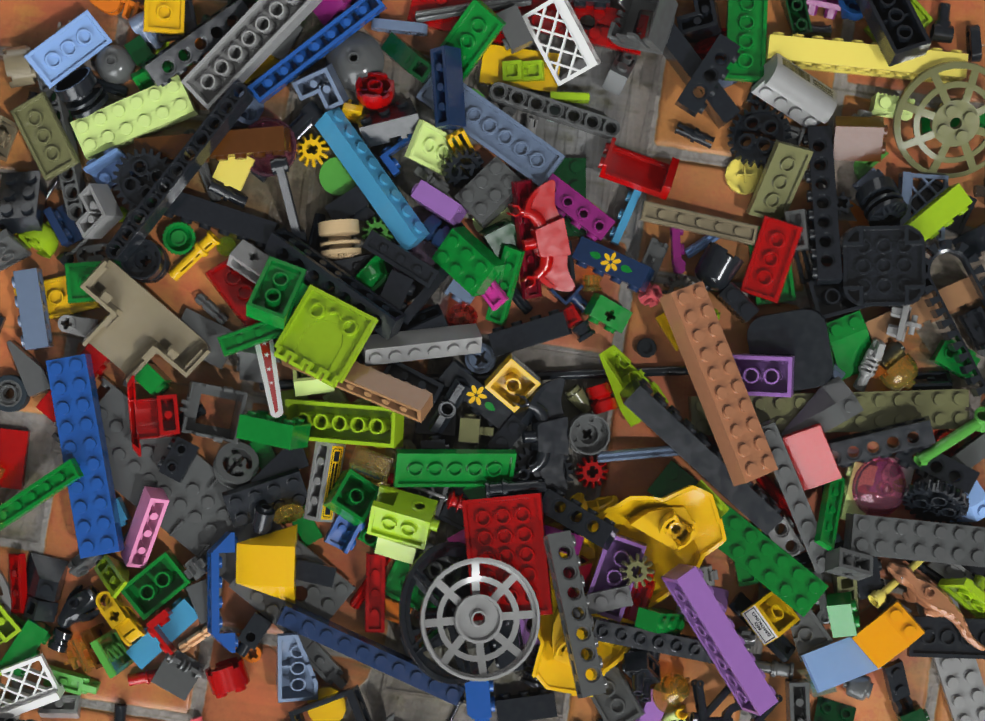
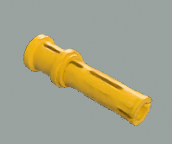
(200, 250)

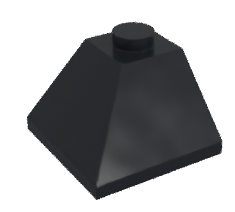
(46, 576)

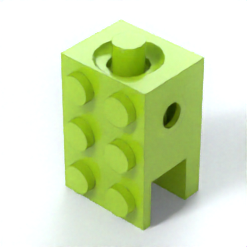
(403, 517)

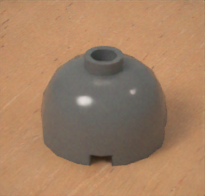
(115, 64)

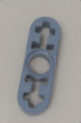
(399, 27)

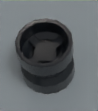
(60, 639)

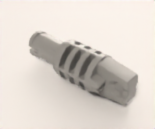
(869, 364)

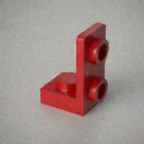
(154, 630)

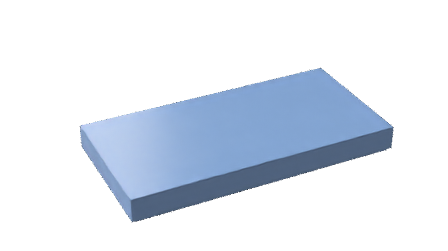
(68, 49)
(837, 664)

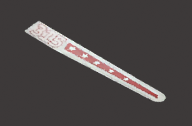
(269, 373)

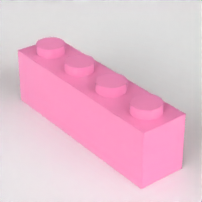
(144, 527)

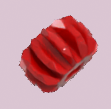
(597, 476)

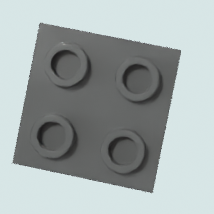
(178, 674)

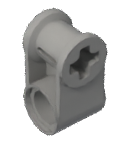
(80, 325)

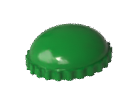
(179, 238)

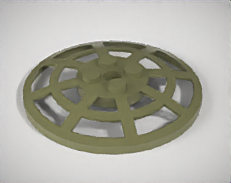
(941, 119)

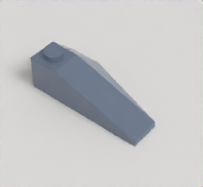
(293, 670)

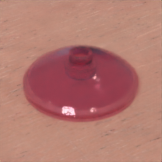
(870, 487)

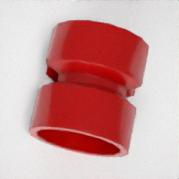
(601, 398)

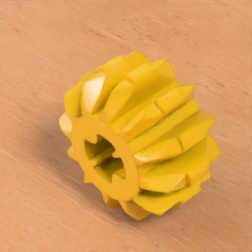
(319, 152)

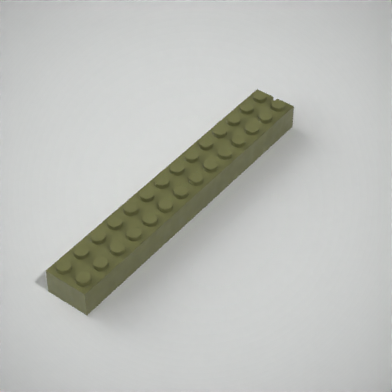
(880, 409)

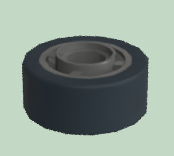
(20, 396)

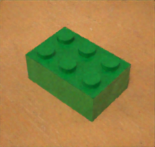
(468, 261)
(278, 432)
(156, 584)

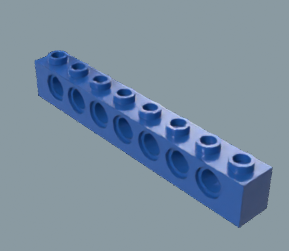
(315, 48)

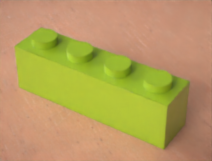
(940, 211)

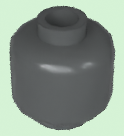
(859, 687)

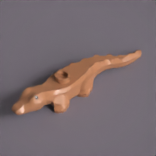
(934, 600)

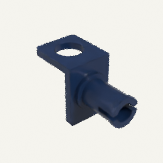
(573, 297)

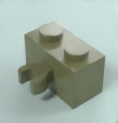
(470, 429)

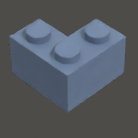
(325, 83)

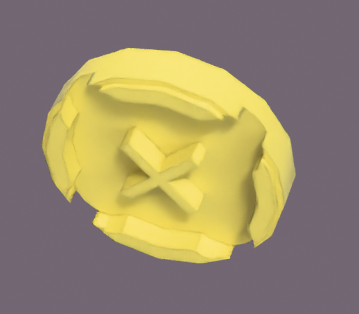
(741, 177)

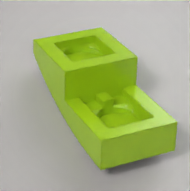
(523, 71)

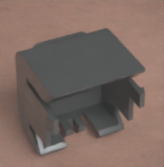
(659, 30)
(191, 405)

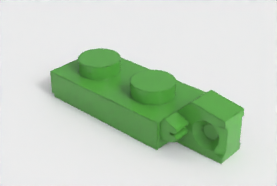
(73, 681)

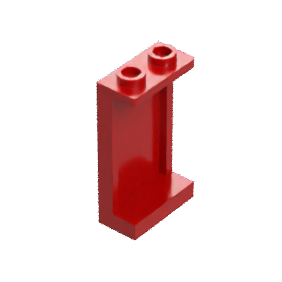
(637, 170)

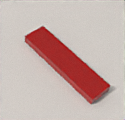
(375, 593)

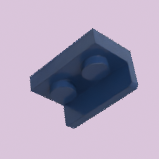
(63, 226)

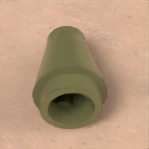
(578, 398)

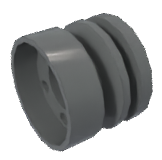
(598, 434)

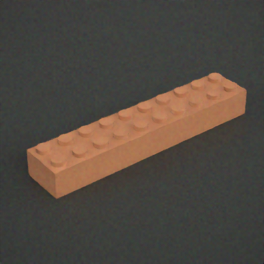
(718, 383)

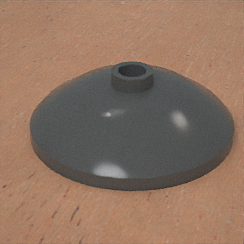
(369, 59)

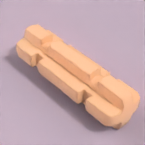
(193, 640)

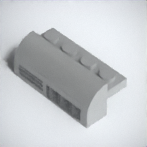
(795, 92)

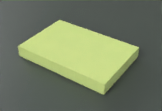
(429, 146)

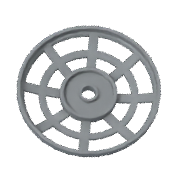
(492, 619)

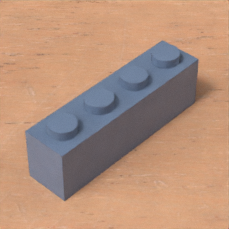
(32, 309)

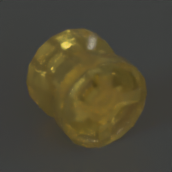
(592, 283)

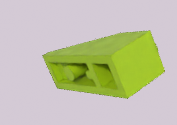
(112, 574)

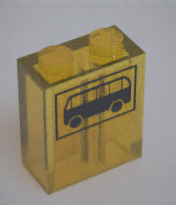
(371, 465)

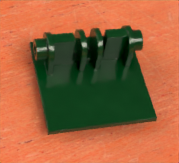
(833, 711)

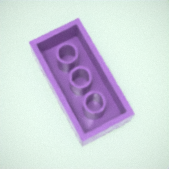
(766, 374)
(608, 573)

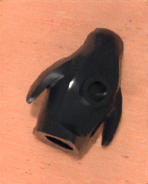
(79, 606)

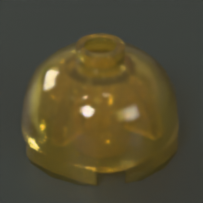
(901, 374)

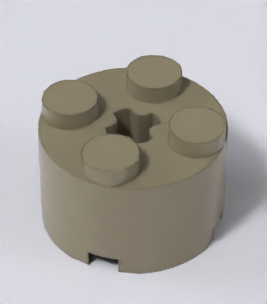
(18, 67)

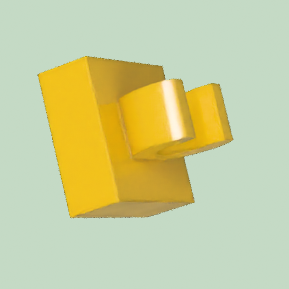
(352, 111)

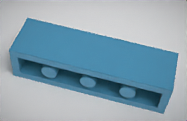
(147, 648)

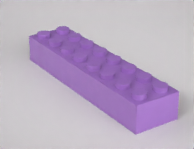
(720, 638)

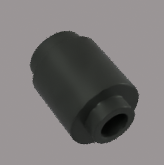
(892, 353)

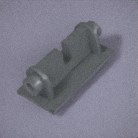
(80, 567)

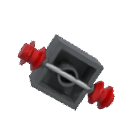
(436, 493)

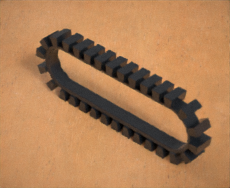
(960, 247)

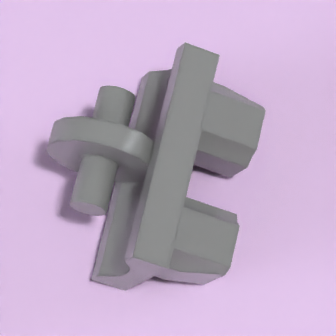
(903, 314)

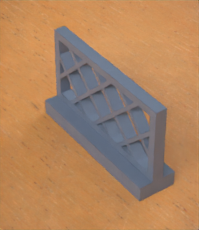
(905, 187)

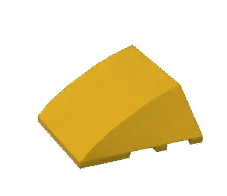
(269, 563)

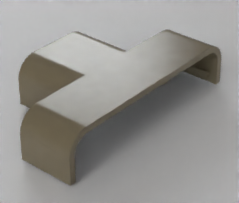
(138, 325)

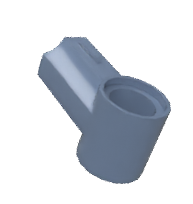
(151, 39)

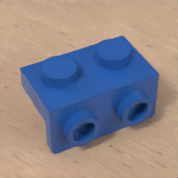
(343, 534)

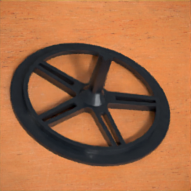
(415, 577)

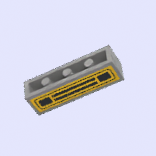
(324, 473)

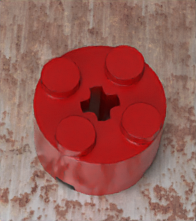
(228, 676)

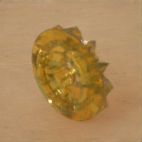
(288, 514)

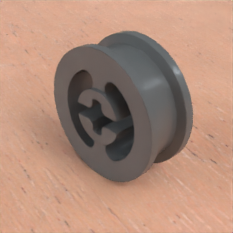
(231, 454)

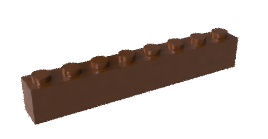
(235, 144)

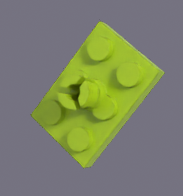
(967, 593)

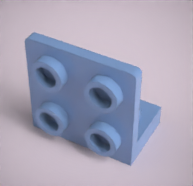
(103, 167)

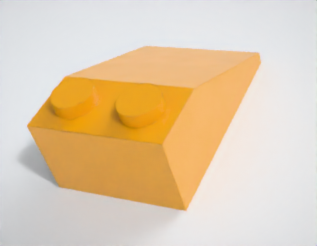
(888, 634)

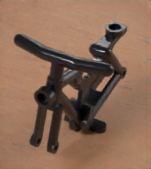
(703, 711)

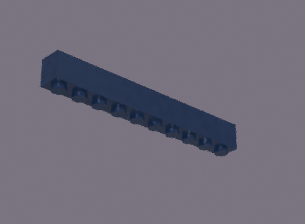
(364, 651)

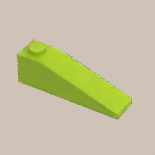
(620, 374)

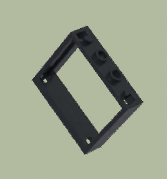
(354, 697)

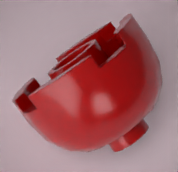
(375, 90)

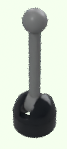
(67, 257)

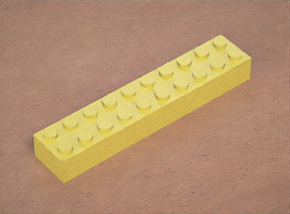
(858, 58)

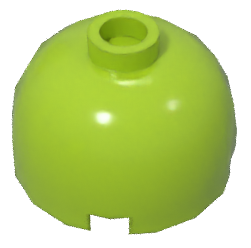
(43, 241)

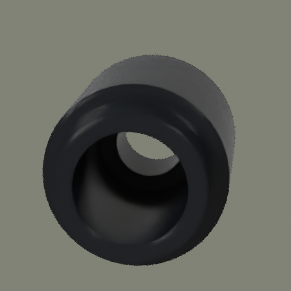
(263, 519)

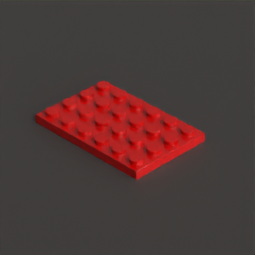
(510, 532)

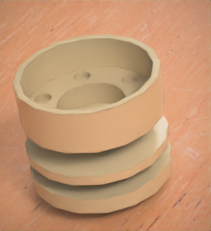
(339, 238)

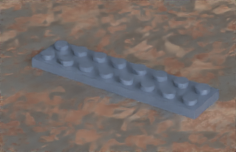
(503, 136)

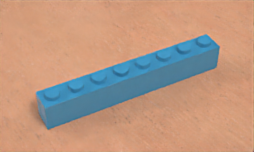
(371, 179)

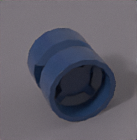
(437, 230)

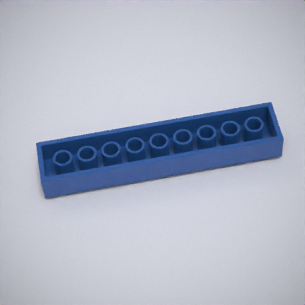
(84, 439)

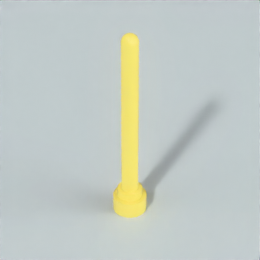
(878, 597)

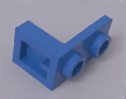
(392, 164)

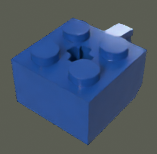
(479, 700)

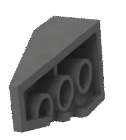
(829, 407)

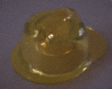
(671, 692)

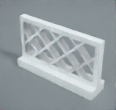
(577, 34)
(29, 701)

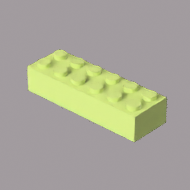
(134, 118)

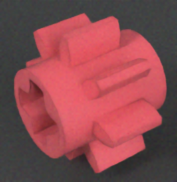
(650, 296)

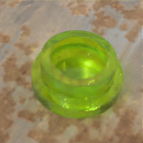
(227, 246)

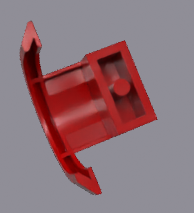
(151, 417)

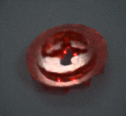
(458, 311)

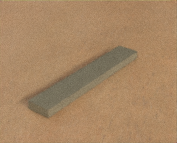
(698, 223)

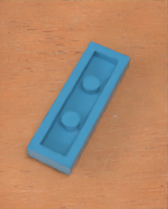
(624, 216)

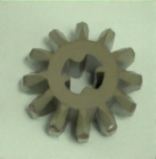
(643, 568)

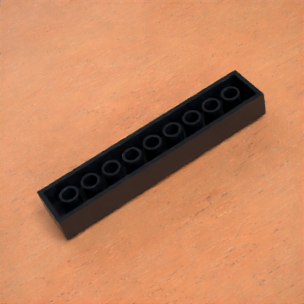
(699, 453)

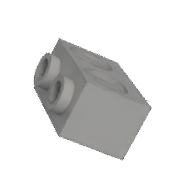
(787, 535)

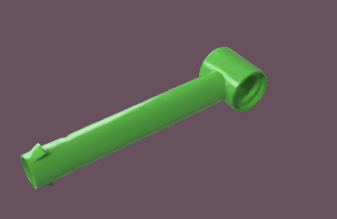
(953, 438)

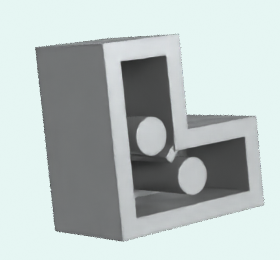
(101, 211)

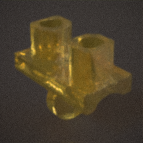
(78, 647)

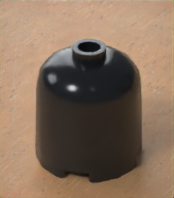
(716, 267)

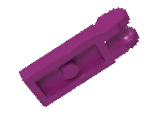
(677, 250)

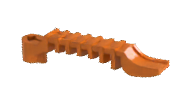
(115, 7)

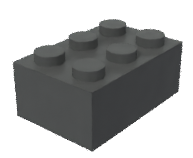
(488, 192)

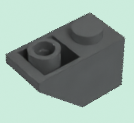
(619, 73)

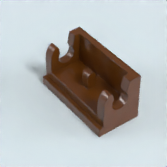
(89, 636)

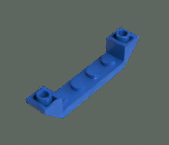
(225, 544)

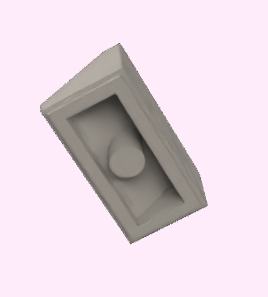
(67, 707)

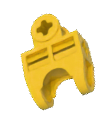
(122, 617)

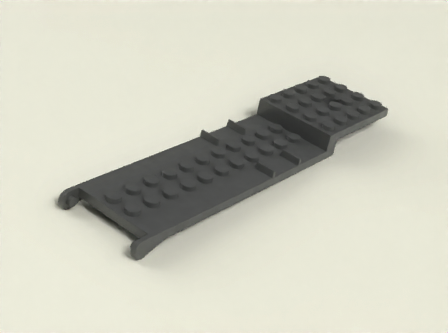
(198, 511)

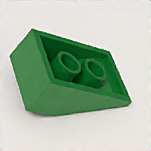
(275, 293)
(848, 342)

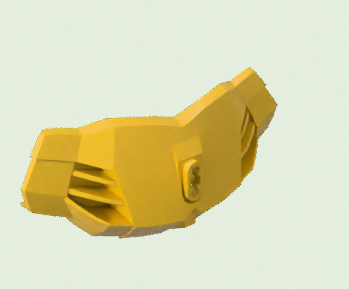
(676, 531)

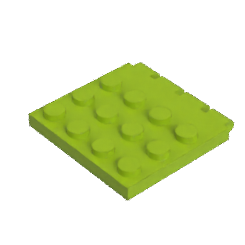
(324, 336)

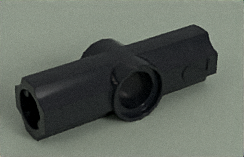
(453, 397)

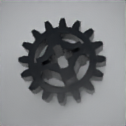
(470, 162)

